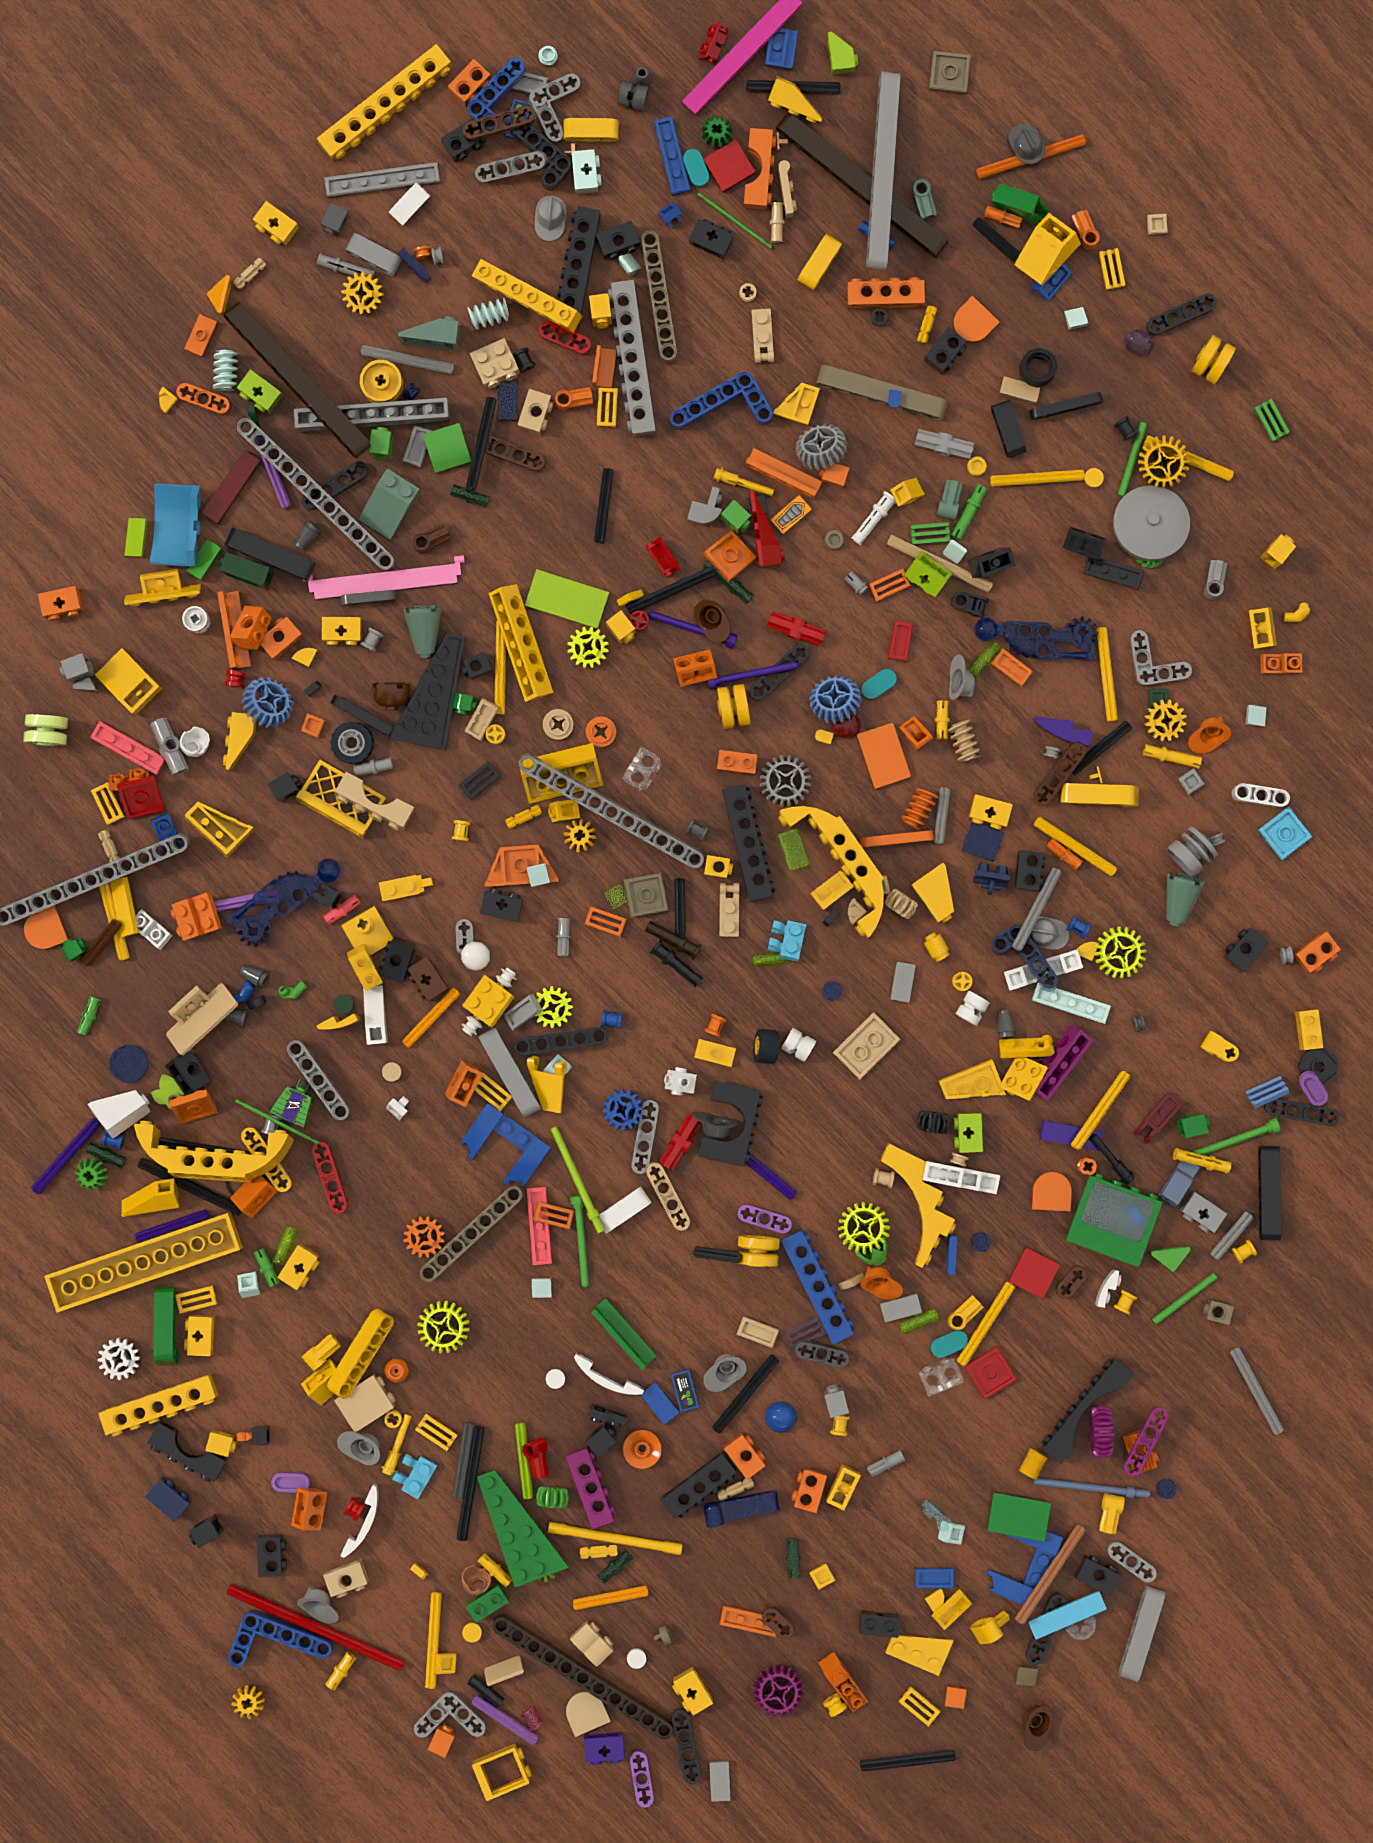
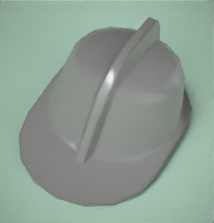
(550, 218)
(961, 679)
(1049, 933)
(724, 1372)
(360, 1447)
(318, 1605)

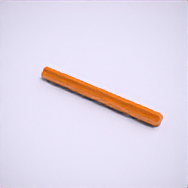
(1014, 162)

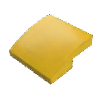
(375, 939)
(334, 1022)

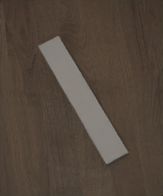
(382, 180)

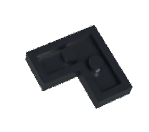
(601, 1414)

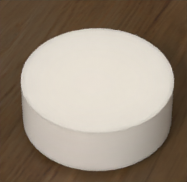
(555, 1378)
(636, 1658)

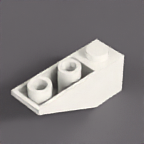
(375, 1016)

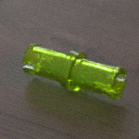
(984, 658)
(768, 959)
(284, 1244)
(918, 1321)

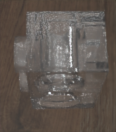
(637, 767)
(942, 1382)

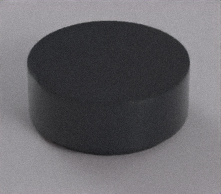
(256, 1002)

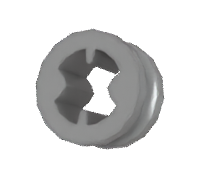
(437, 256)
(1052, 752)
(1217, 839)
(1286, 955)

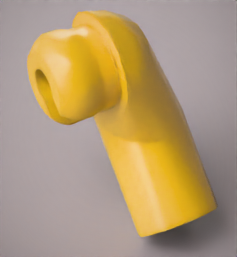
(1299, 615)

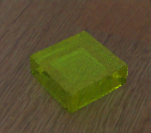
(616, 896)

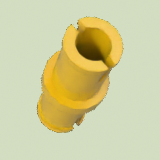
(942, 720)
(495, 1570)
(341, 1670)

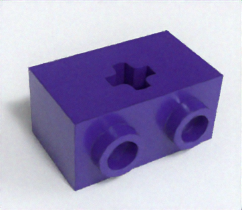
(614, 1743)

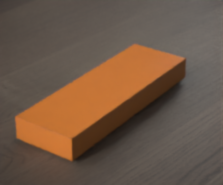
(745, 1620)

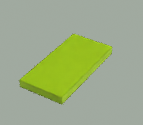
(567, 599)

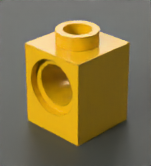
(907, 492)
(711, 860)
(221, 1443)

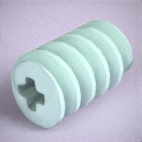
(489, 313)
(224, 370)

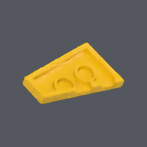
(972, 1082)
(922, 1652)

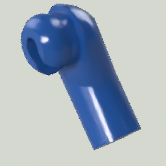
(246, 992)

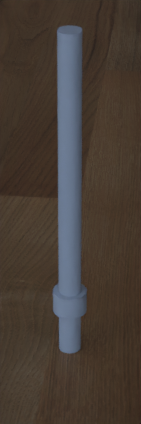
(1129, 1491)

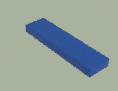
(672, 156)

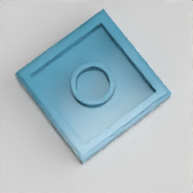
(1284, 833)

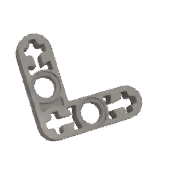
(545, 105)
(1147, 667)
(447, 1709)

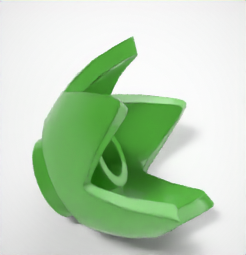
(877, 1256)

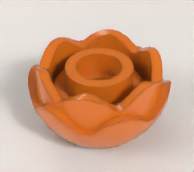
(402, 1372)

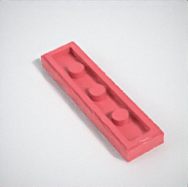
(128, 748)
(539, 1231)

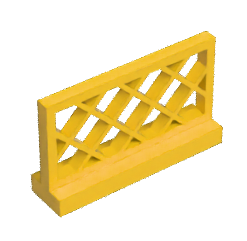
(328, 810)

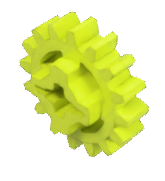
(595, 652)
(548, 998)

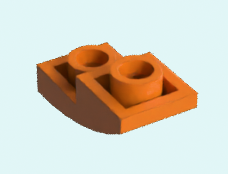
(1281, 663)
(120, 778)

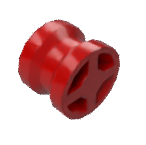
(639, 617)
(234, 678)
(354, 1508)

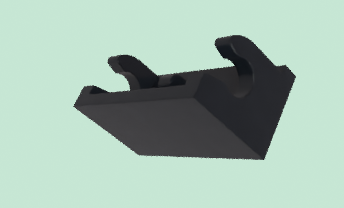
(331, 896)

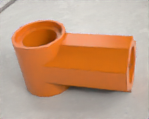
(1085, 228)
(575, 398)

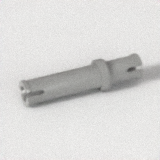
(324, 261)

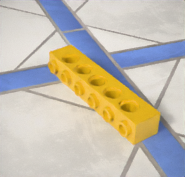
(527, 295)
(520, 642)
(203, 1384)

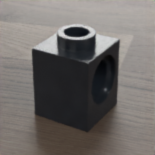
(485, 666)

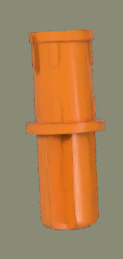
(1003, 217)
(1064, 854)

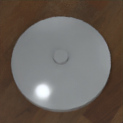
(1151, 523)

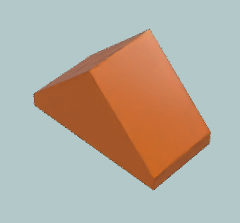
(915, 733)

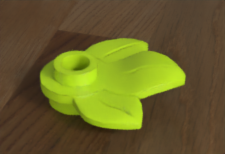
(167, 1090)

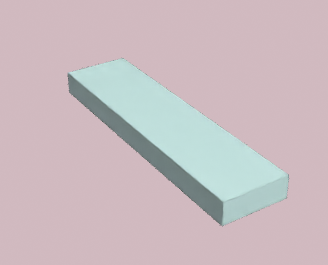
(1072, 1003)

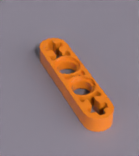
(896, 839)

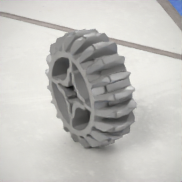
(821, 446)
(797, 769)

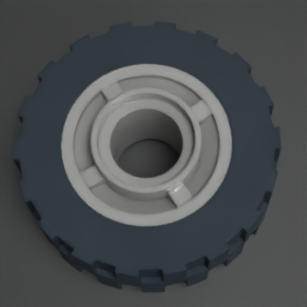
(340, 742)

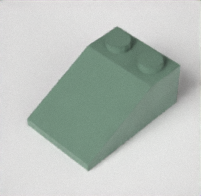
(435, 334)
(389, 504)

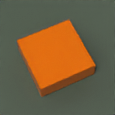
(313, 725)
(955, 1697)

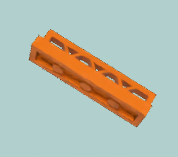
(783, 473)
(230, 611)

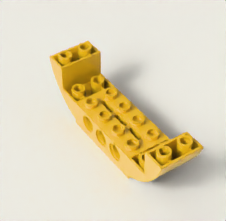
(829, 827)
(244, 1166)

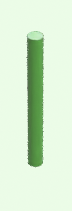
(1132, 459)
(1185, 1298)

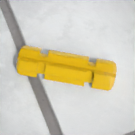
(927, 324)
(523, 816)
(598, 1551)

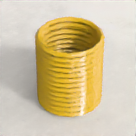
(1033, 1464)

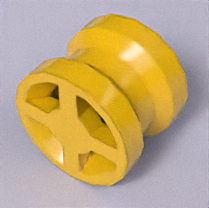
(495, 731)
(962, 981)
(834, 1705)

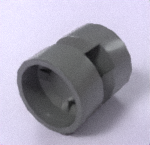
(639, 97)

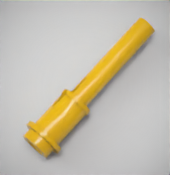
(733, 479)
(393, 1456)

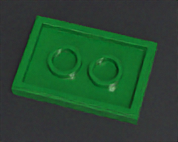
(1019, 1517)

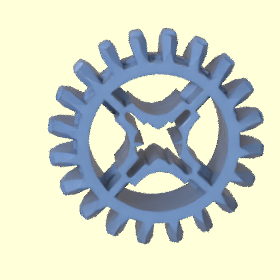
(269, 696)
(844, 704)

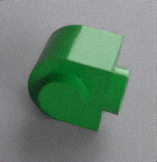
(464, 703)
(74, 948)

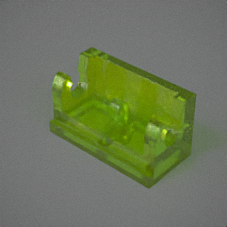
(793, 849)

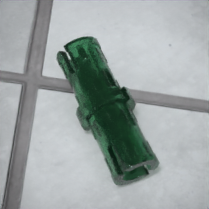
(470, 496)
(105, 1155)
(793, 1558)
(615, 1566)

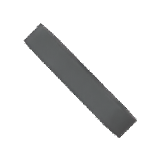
(368, 598)
(825, 1360)

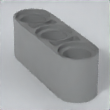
(373, 254)

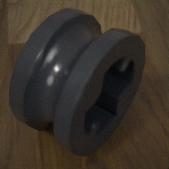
(873, 316)

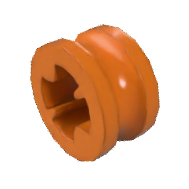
(423, 252)

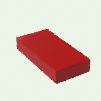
(900, 641)

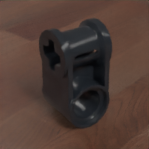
(971, 604)

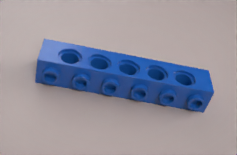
(835, 1332)

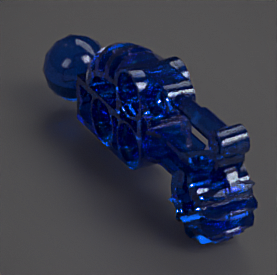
(987, 629)
(327, 871)

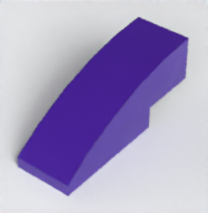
(1064, 730)
(1065, 1134)

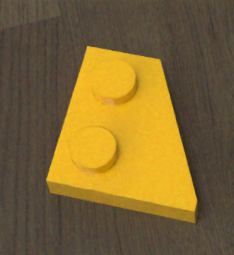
(799, 404)

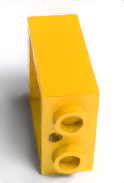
(488, 1791)

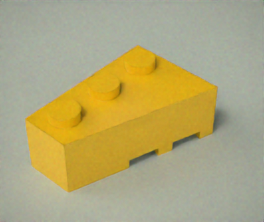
(219, 829)

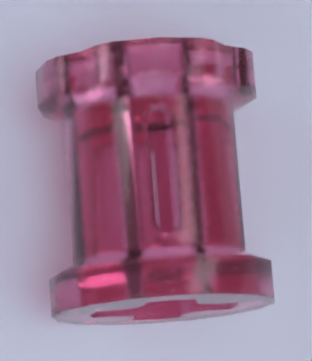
(532, 1718)

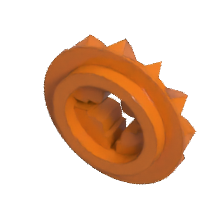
(601, 722)

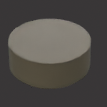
(834, 540)

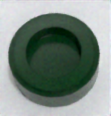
(344, 1004)

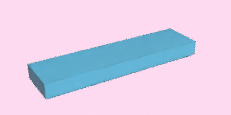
(1067, 1614)

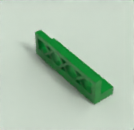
(623, 1333)

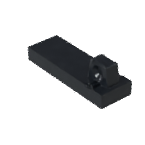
(1114, 572)

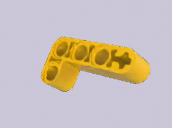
(1100, 794)

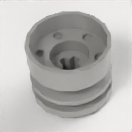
(1189, 854)

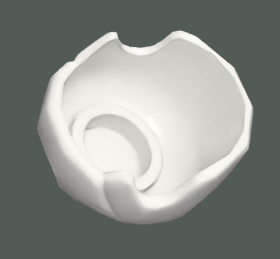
(194, 742)
(475, 956)

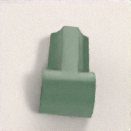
(924, 201)
(949, 503)

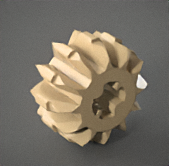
(901, 903)

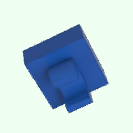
(670, 212)

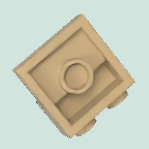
(495, 364)

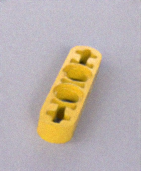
(257, 1136)

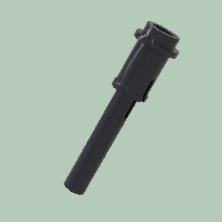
(1117, 1165)

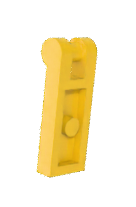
(1026, 1047)

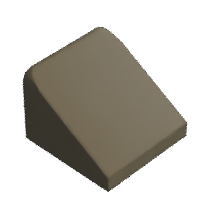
(1026, 1675)

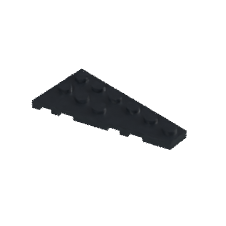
(430, 708)

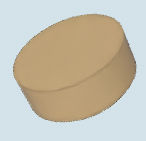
(391, 1071)

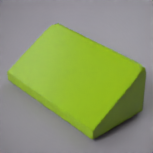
(136, 537)

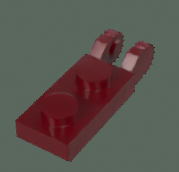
(1159, 1116)

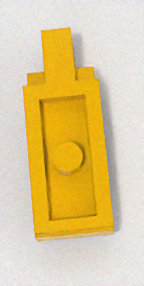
(403, 887)

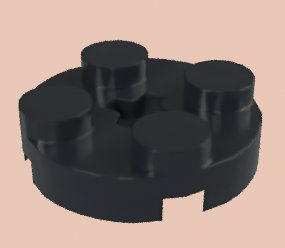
(1323, 1056)

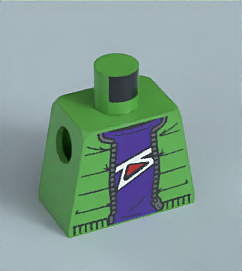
(294, 1104)

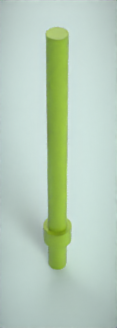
(593, 1213)

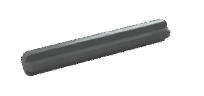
(463, 1460)

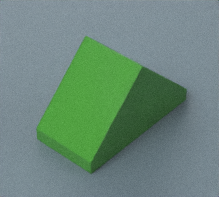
(1171, 1256)

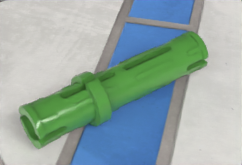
(969, 512)

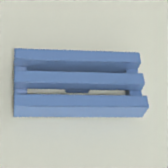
(1266, 1090)

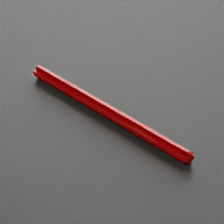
(315, 1627)

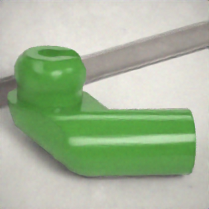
(292, 992)

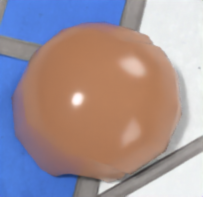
(476, 1580)

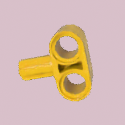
(988, 1629)

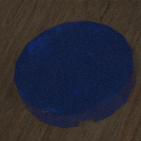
(128, 1063)

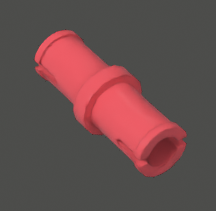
(342, 909)

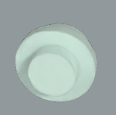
(548, 55)

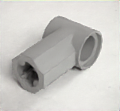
(1215, 578)

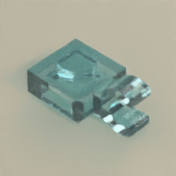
(931, 1511)

